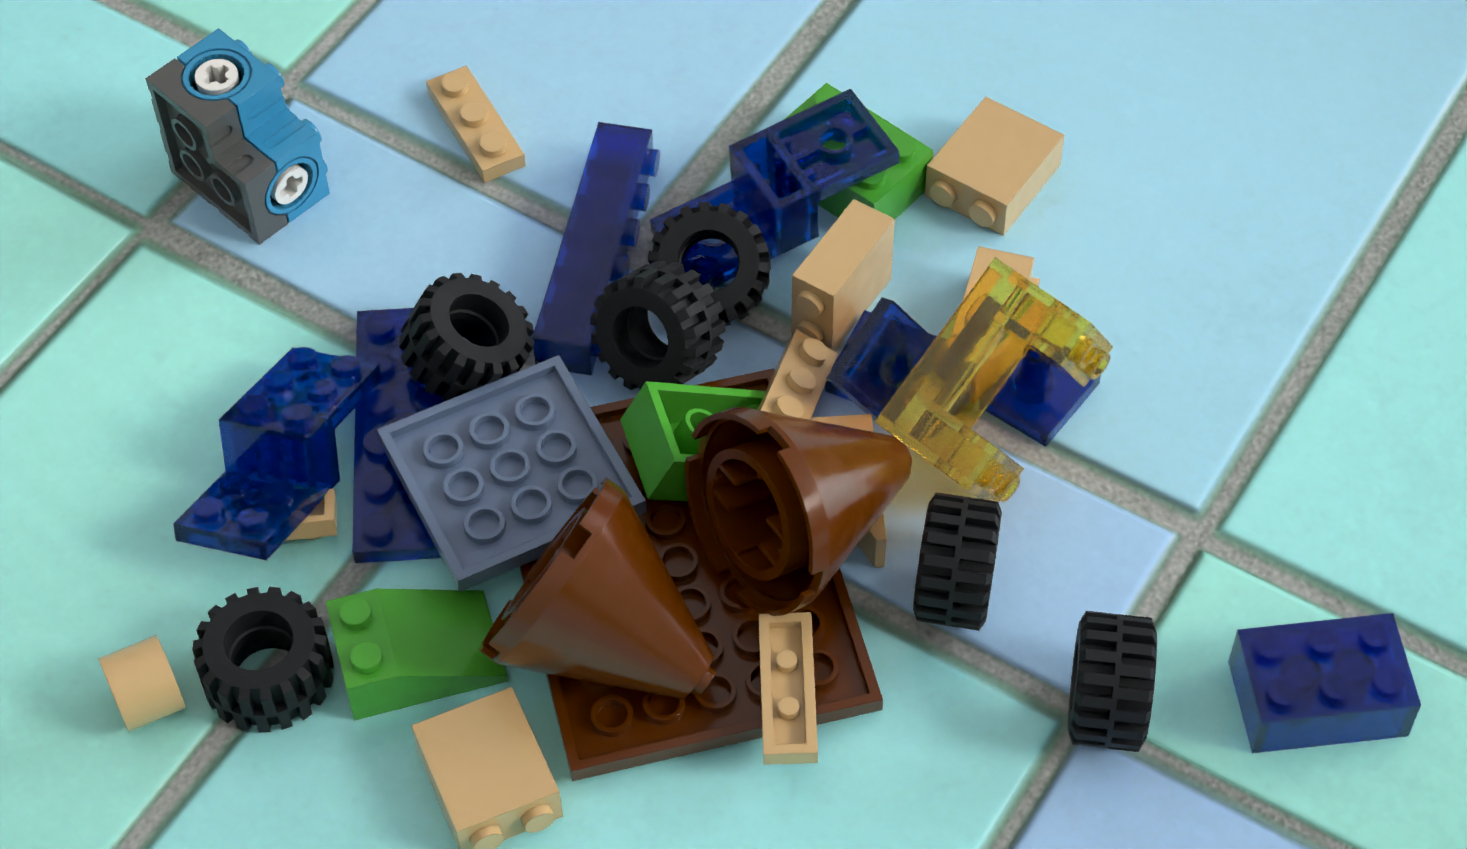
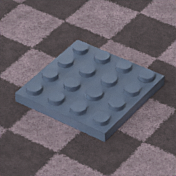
(503, 468)

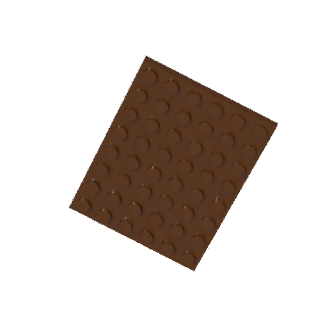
(627, 728)

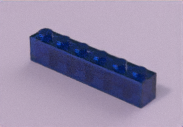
(595, 242)

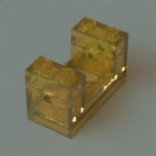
(970, 365)

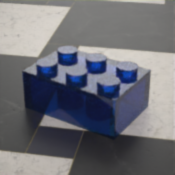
(1323, 683)

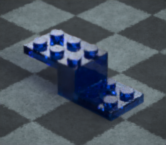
(785, 174)
(278, 453)

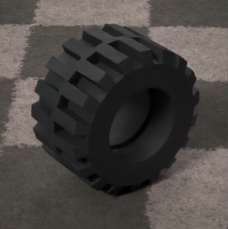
(725, 225)
(681, 306)
(468, 310)
(957, 561)
(257, 624)
(1112, 681)

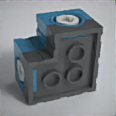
(237, 136)

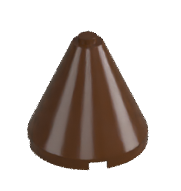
(787, 499)
(603, 608)

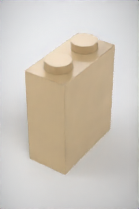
(994, 165)
(843, 274)
(488, 771)

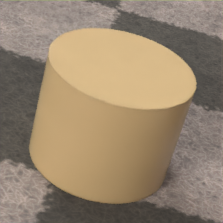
(142, 683)

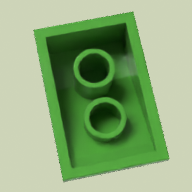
(662, 426)
(411, 646)

